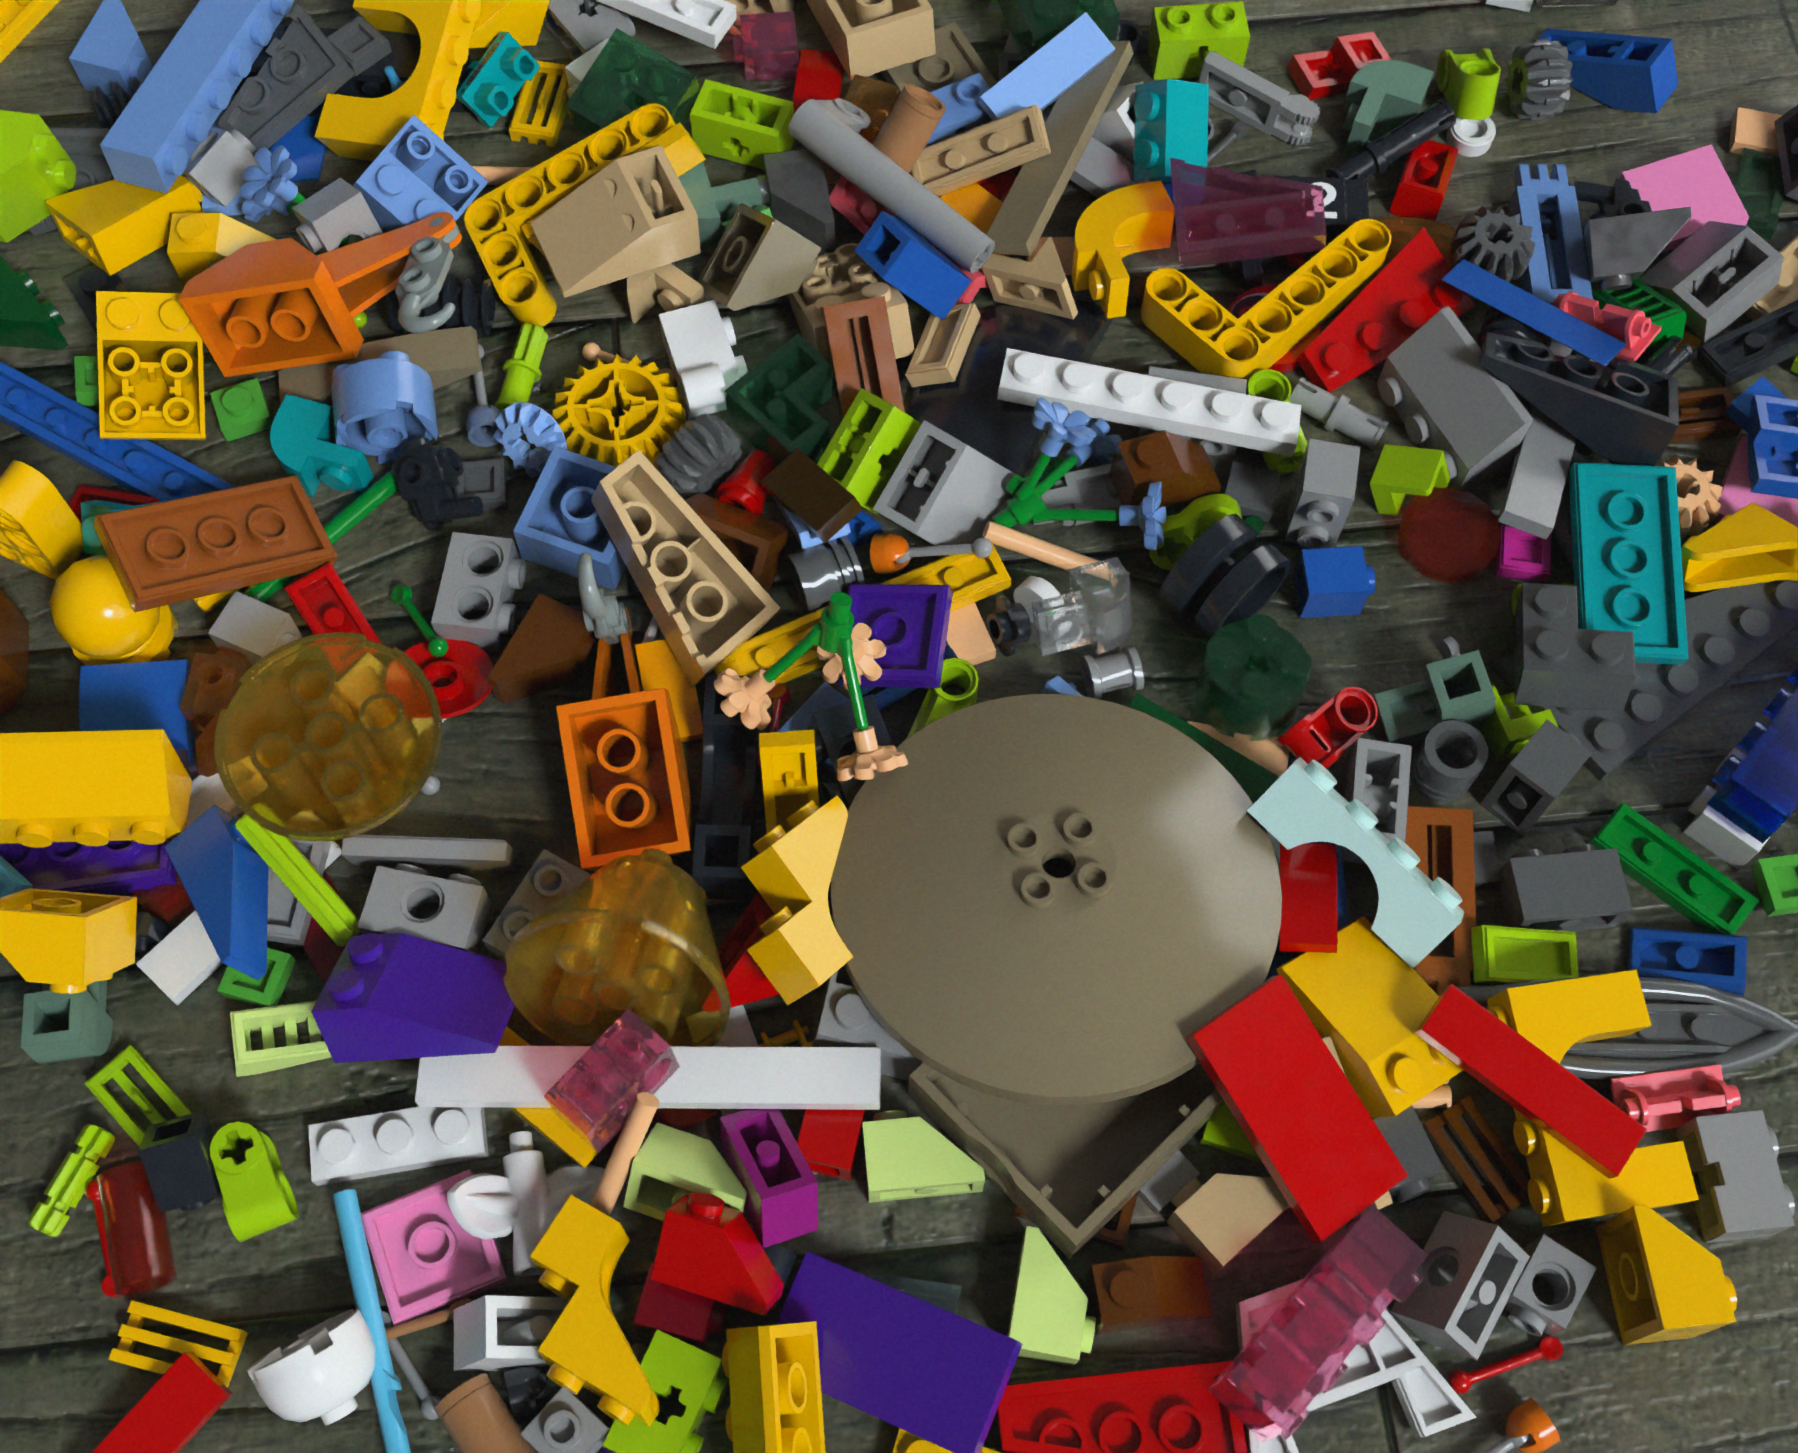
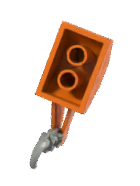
(292, 308)
(622, 749)

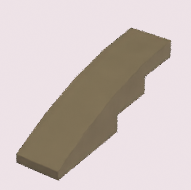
(442, 353)

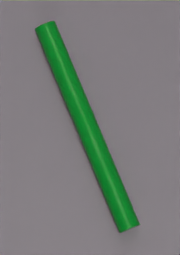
(338, 527)

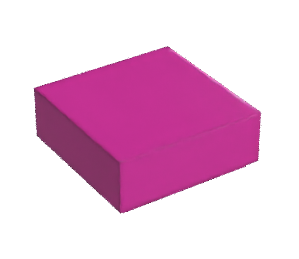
(1523, 555)

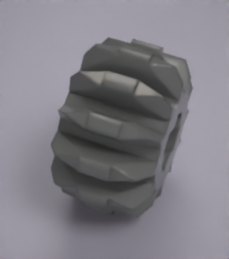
(1538, 79)
(1493, 243)
(699, 455)

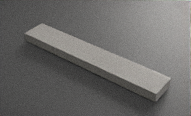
(1539, 470)

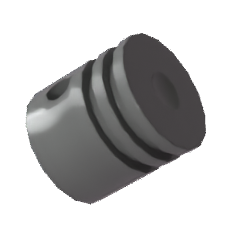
(824, 571)
(1448, 761)

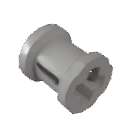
(1112, 672)

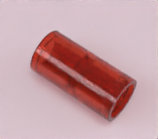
(135, 1231)

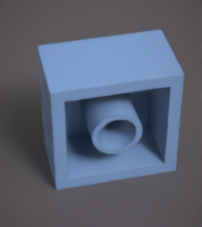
(563, 522)

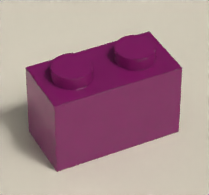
(773, 1172)

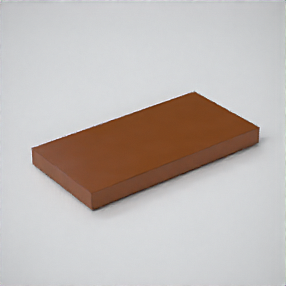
(214, 542)

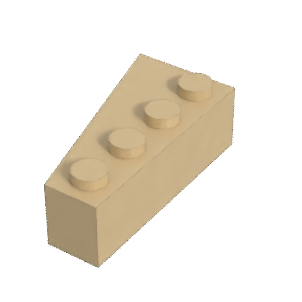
(681, 567)

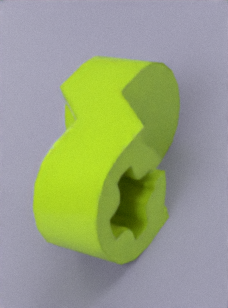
(1184, 528)

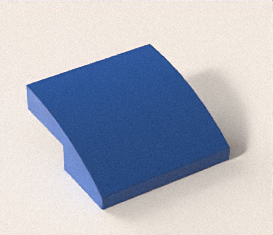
(1773, 446)
(137, 699)

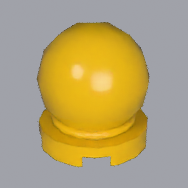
(99, 621)

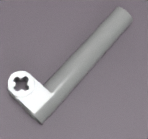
(832, 134)

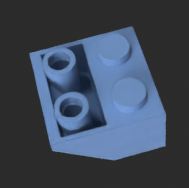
(417, 179)

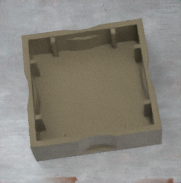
(1069, 1162)

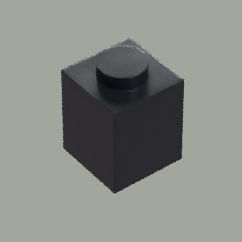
(180, 1162)

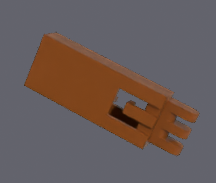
(861, 351)
(1446, 850)

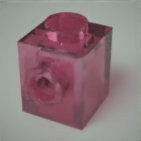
(767, 46)

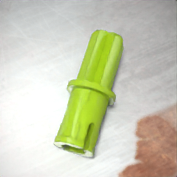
(523, 366)

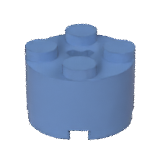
(382, 405)

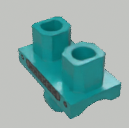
(496, 79)

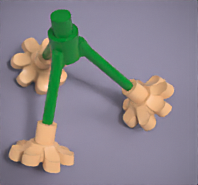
(849, 656)

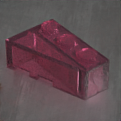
(1243, 216)

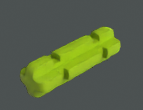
(70, 1180)

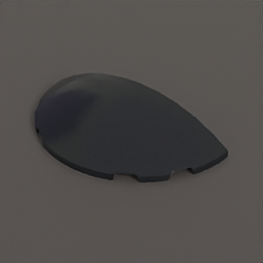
(970, 404)

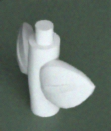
(521, 1201)

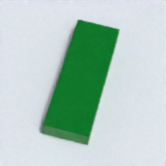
(1675, 872)

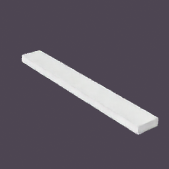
(704, 1080)

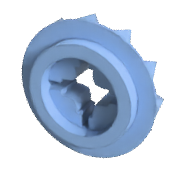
(539, 429)

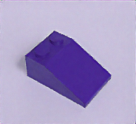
(411, 1001)

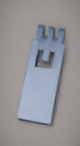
(1560, 263)

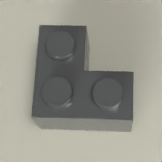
(1563, 663)

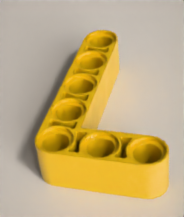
(497, 216)
(1213, 336)
(37, 523)

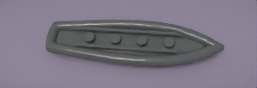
(1689, 1029)

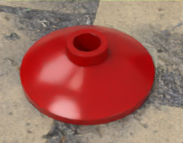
(456, 677)

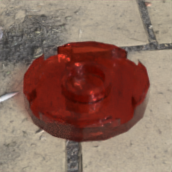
(1449, 534)

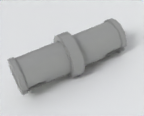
(1338, 413)

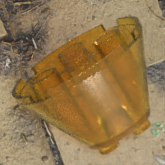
(328, 737)
(618, 943)

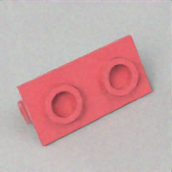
(1618, 322)
(1674, 1096)

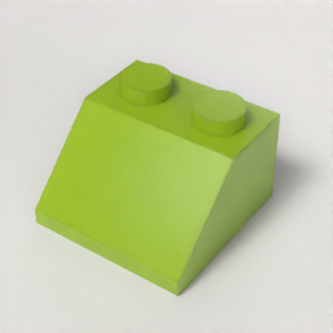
(30, 172)

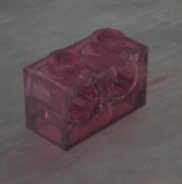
(604, 1082)

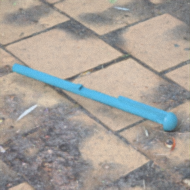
(366, 1299)

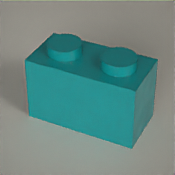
(1168, 125)

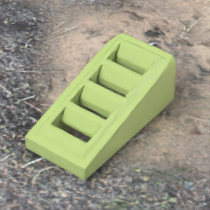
(271, 1058)

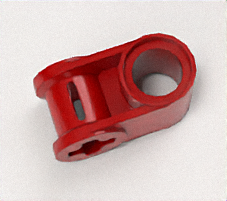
(1325, 733)

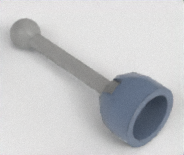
(482, 414)

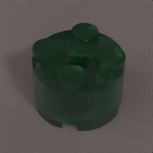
(1252, 678)

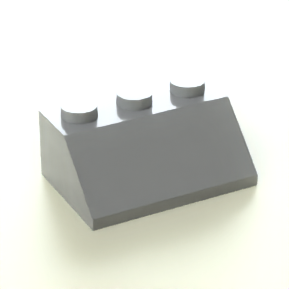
(1454, 401)

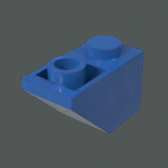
(912, 265)

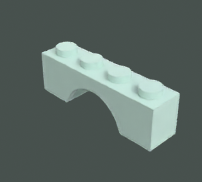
(1412, 908)

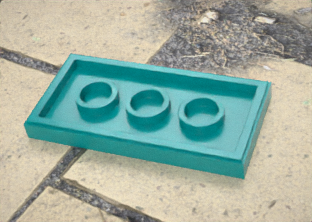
(1629, 556)

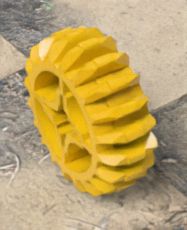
(593, 404)

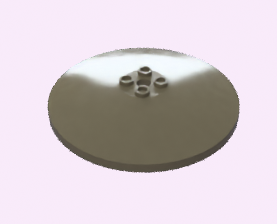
(1036, 977)

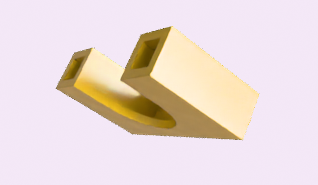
(365, 126)
(1561, 1182)

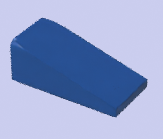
(1690, 957)

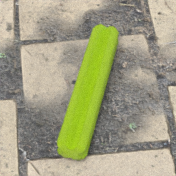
(302, 880)

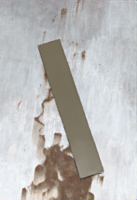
(1045, 179)

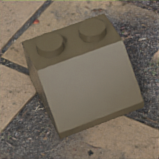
(757, 261)

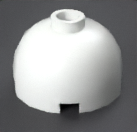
(318, 1370)

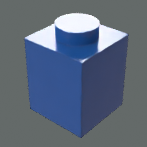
(1332, 581)

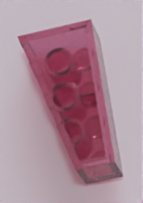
(1319, 1326)

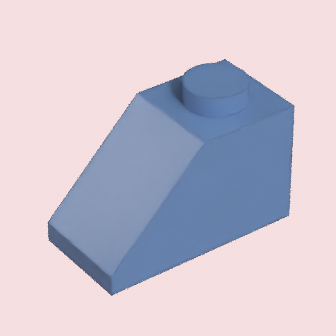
(110, 51)

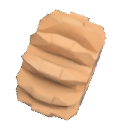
(1696, 496)

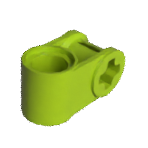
(1469, 82)
(255, 1191)

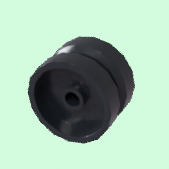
(1224, 576)

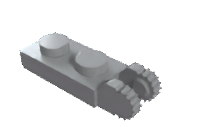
(1258, 100)

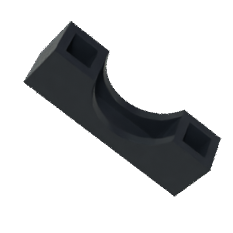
(727, 801)

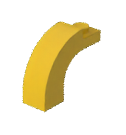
(1112, 228)
(787, 774)

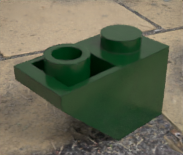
(22, 317)

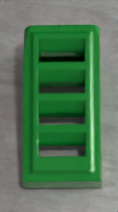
(1655, 306)

